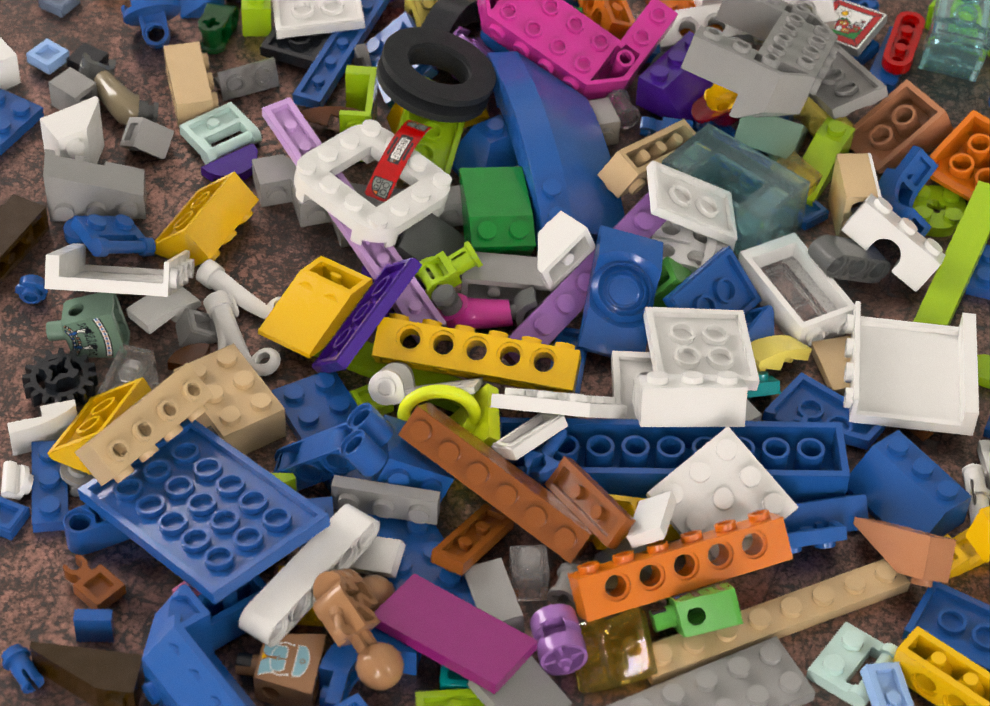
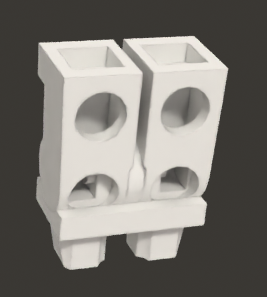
(686, 245)

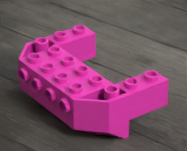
(574, 45)

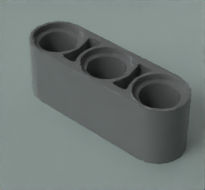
(847, 260)

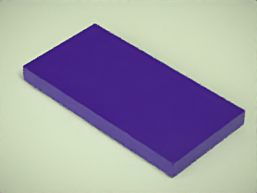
(366, 316)

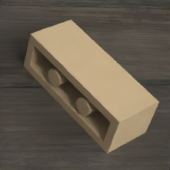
(188, 81)

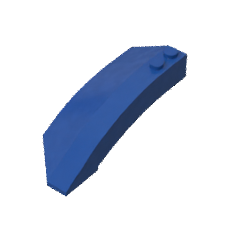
(555, 144)

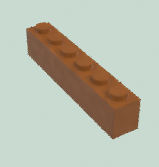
(497, 481)

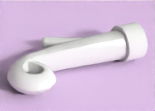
(214, 277)
(221, 312)

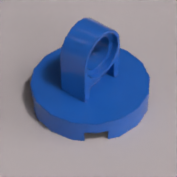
(151, 15)

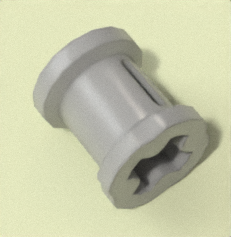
(561, 592)

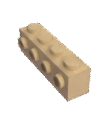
(627, 168)
(144, 424)

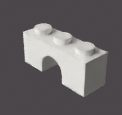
(877, 221)

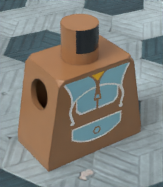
(287, 671)

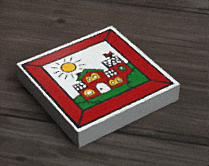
(856, 26)

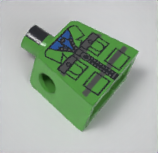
(699, 610)

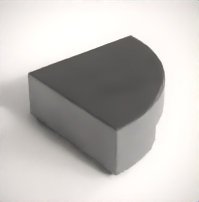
(361, 55)

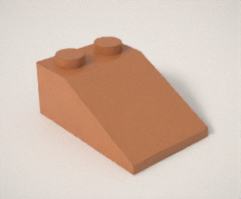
(899, 123)

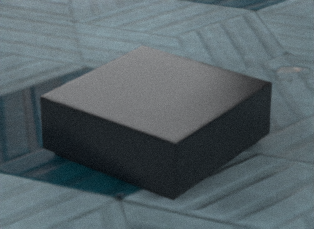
(95, 54)

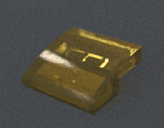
(617, 652)

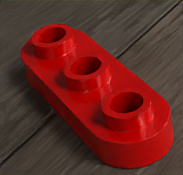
(903, 42)

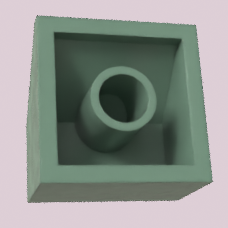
(771, 135)

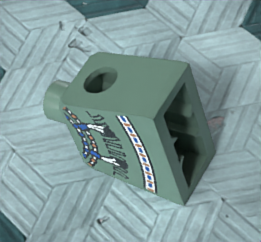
(91, 325)

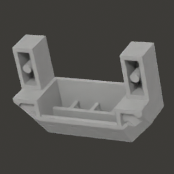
(783, 71)

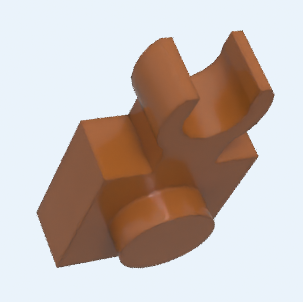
(94, 587)

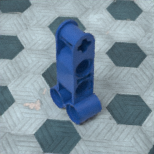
(338, 449)

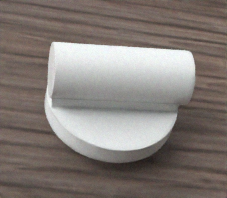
(15, 480)

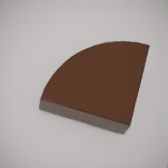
(188, 354)

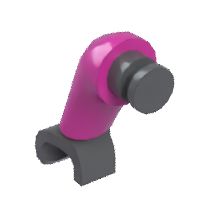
(482, 312)

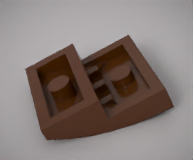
(324, 114)

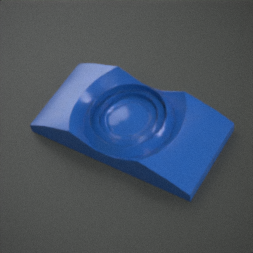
(619, 289)

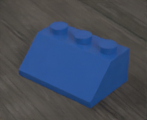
(908, 487)

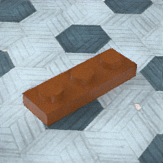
(590, 503)
(471, 540)

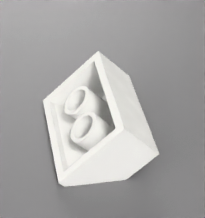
(690, 399)

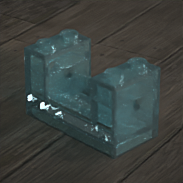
(957, 38)
(764, 193)

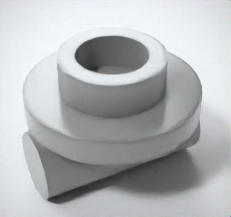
(74, 478)

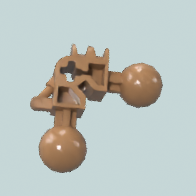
(347, 610)

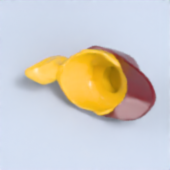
(715, 106)

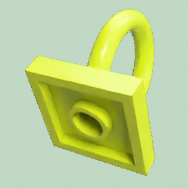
(473, 415)

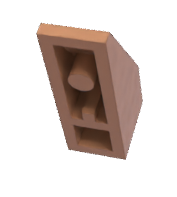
(910, 551)

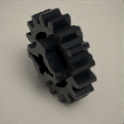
(60, 378)

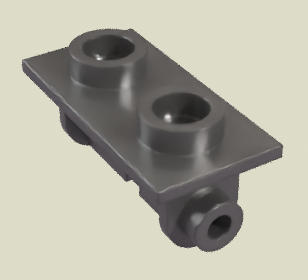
(247, 79)

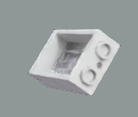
(802, 296)

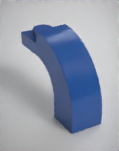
(905, 182)
(338, 668)

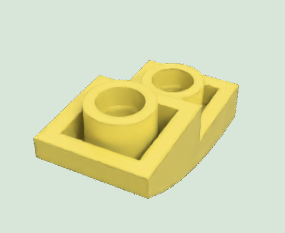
(775, 350)

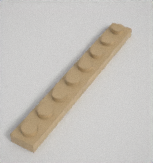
(780, 618)

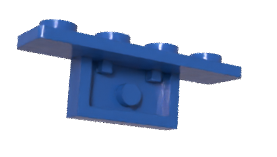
(824, 521)

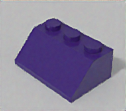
(668, 88)

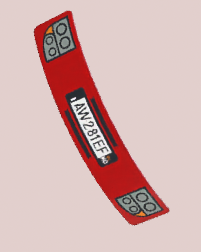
(394, 159)

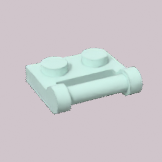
(216, 126)
(843, 659)

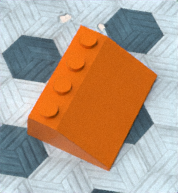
(964, 156)

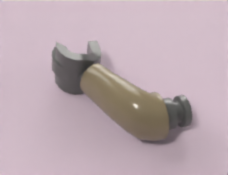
(114, 95)

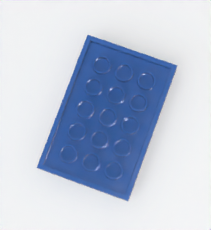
(207, 511)

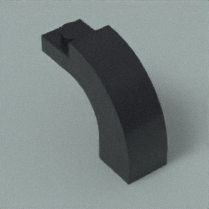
(451, 14)

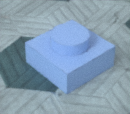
(47, 56)

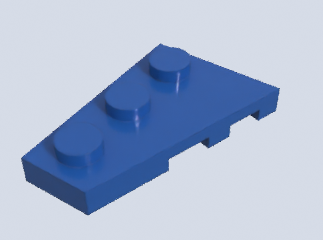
(813, 402)

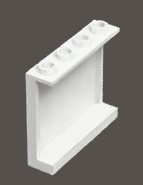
(67, 271)
(912, 374)

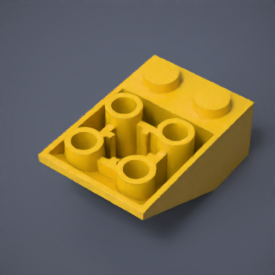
(314, 306)

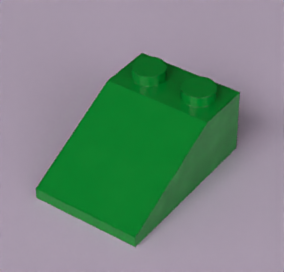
(497, 210)

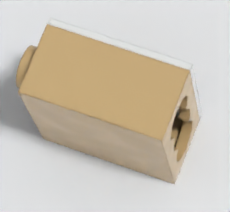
(850, 186)

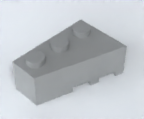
(92, 188)

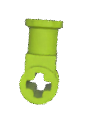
(447, 269)

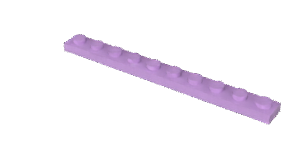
(299, 138)

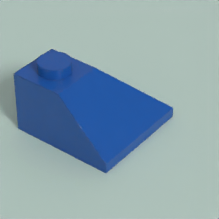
(485, 146)

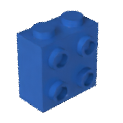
(409, 466)

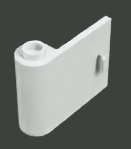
(397, 380)

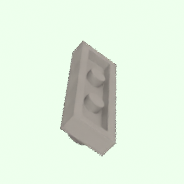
(387, 499)

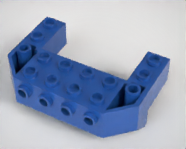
(181, 649)

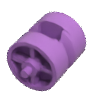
(559, 638)

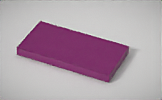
(455, 633)

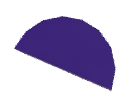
(237, 161)

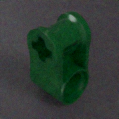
(217, 27)

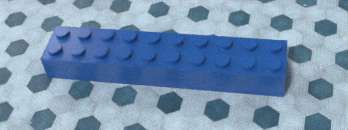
(632, 459)

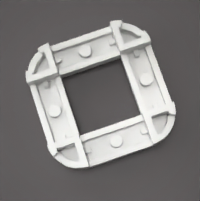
(380, 224)

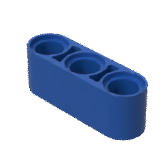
(89, 531)

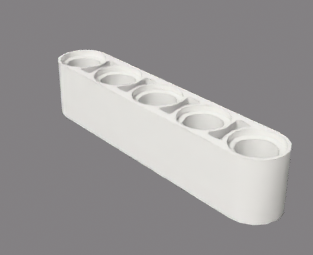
(290, 592)

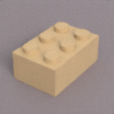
(242, 404)

